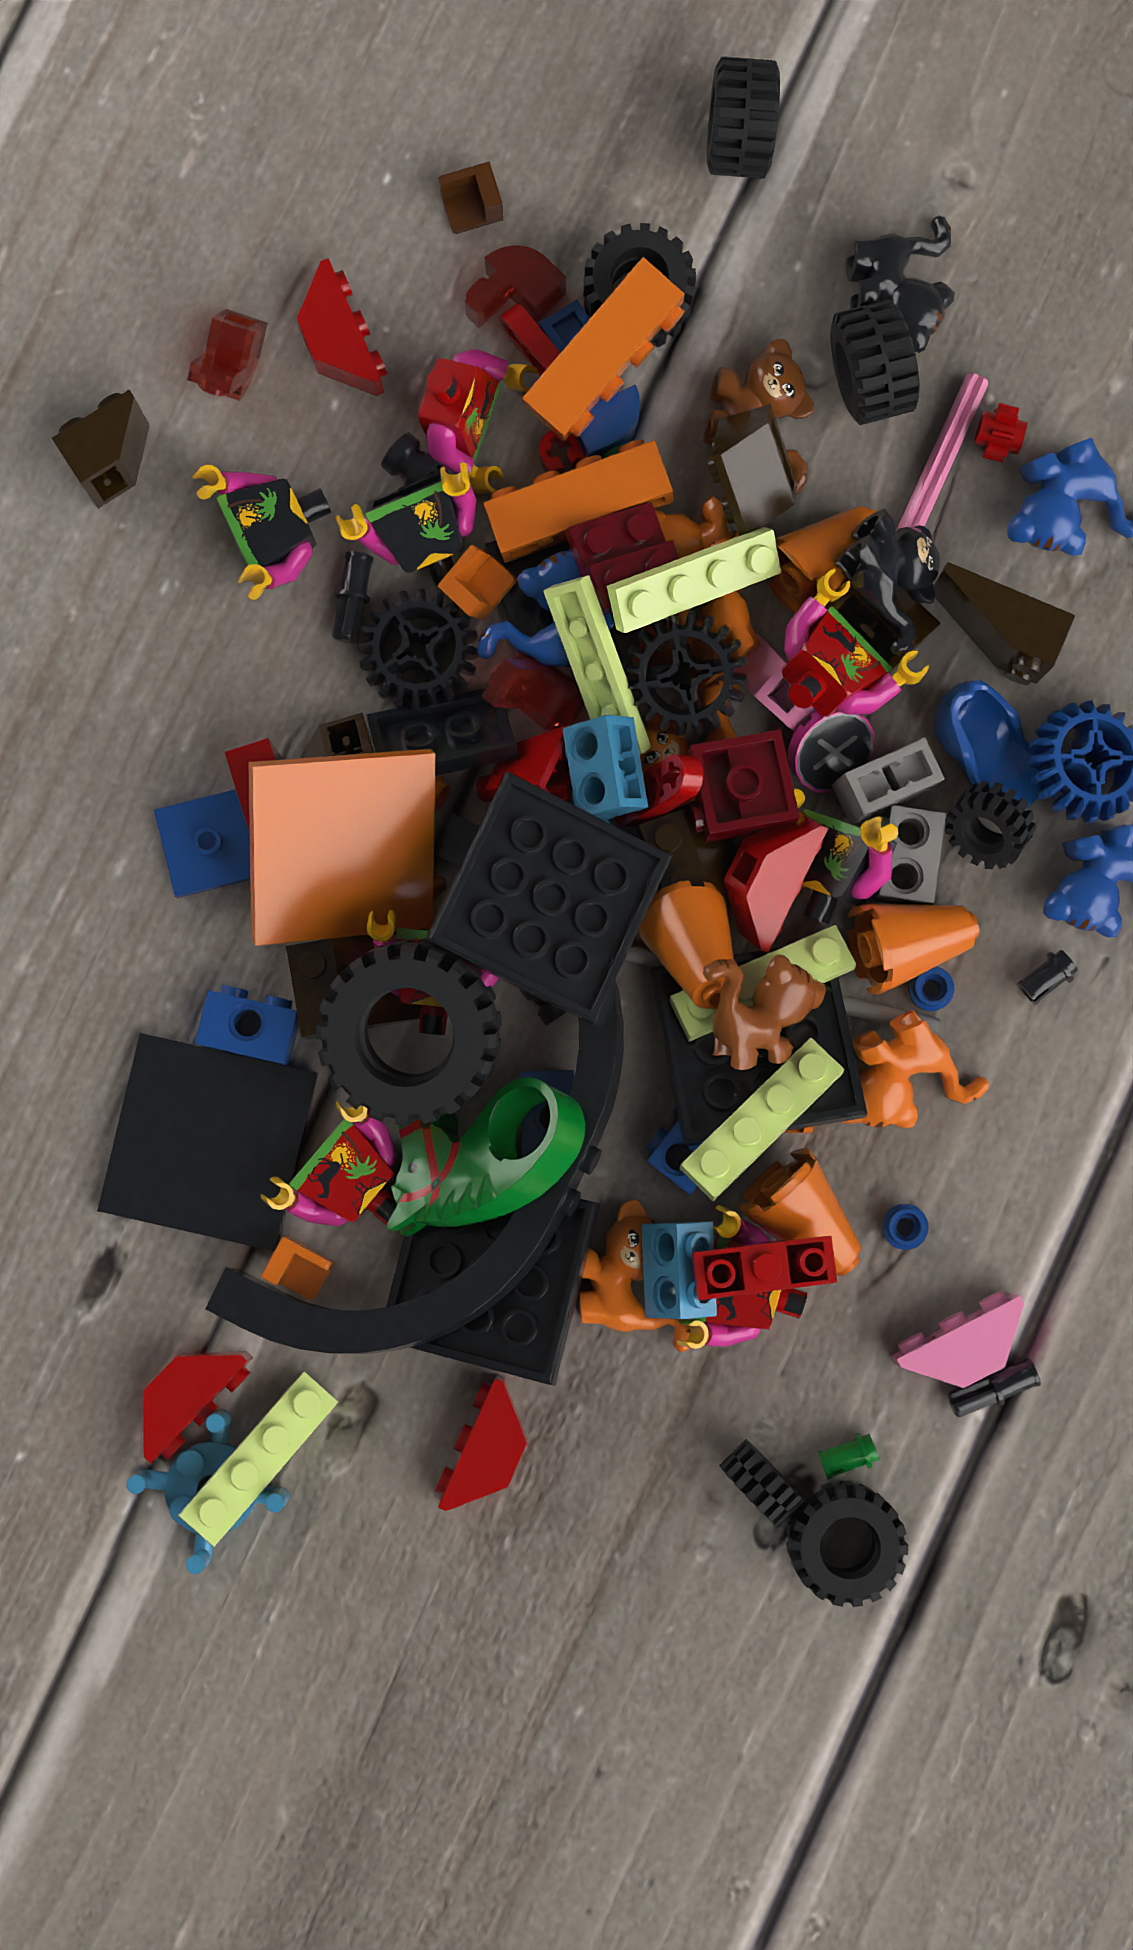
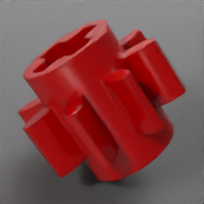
(1000, 432)

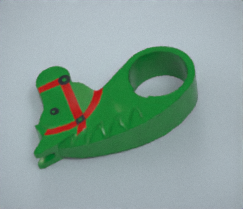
(479, 1175)

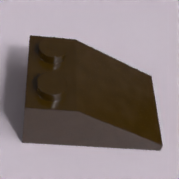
(1005, 624)
(691, 856)
(315, 968)

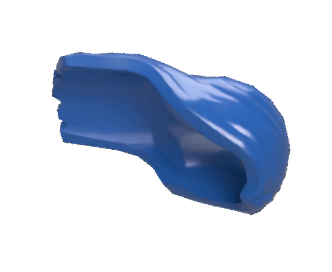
(986, 738)

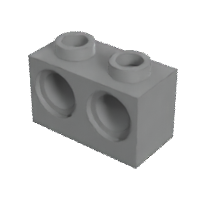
(888, 781)
(919, 859)

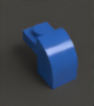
(613, 423)

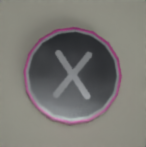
(829, 749)

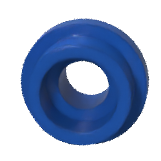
(945, 989)
(919, 1226)

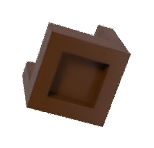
(471, 198)

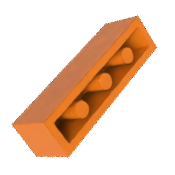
(604, 349)
(540, 513)

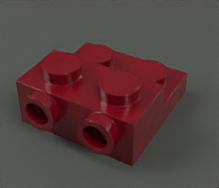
(619, 548)
(743, 786)

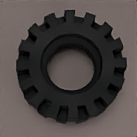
(1001, 810)
(761, 1483)

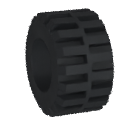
(743, 117)
(622, 254)
(875, 362)
(869, 1576)

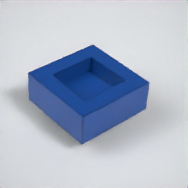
(564, 324)

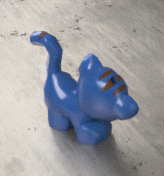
(1051, 515)
(546, 644)
(1090, 895)

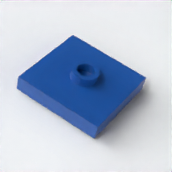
(205, 843)

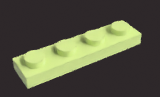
(694, 579)
(593, 653)
(820, 954)
(761, 1119)
(258, 1459)

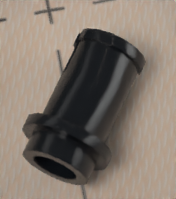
(1048, 976)

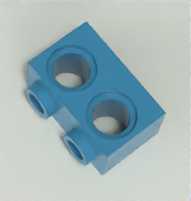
(605, 766)
(670, 1270)

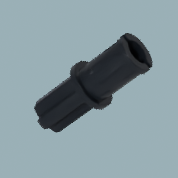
(352, 597)
(994, 1388)

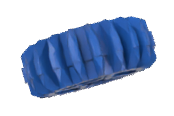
(1099, 739)

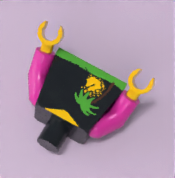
(417, 522)
(266, 523)
(849, 864)

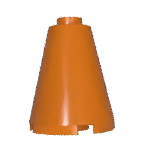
(812, 553)
(686, 932)
(906, 940)
(801, 1204)

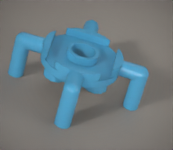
(184, 1480)

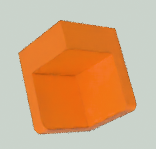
(477, 582)
(298, 1267)

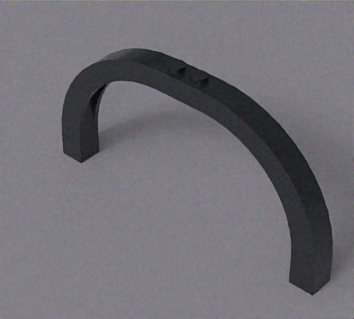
(505, 1263)

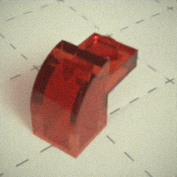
(517, 275)
(230, 355)
(536, 690)

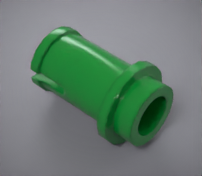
(848, 1456)

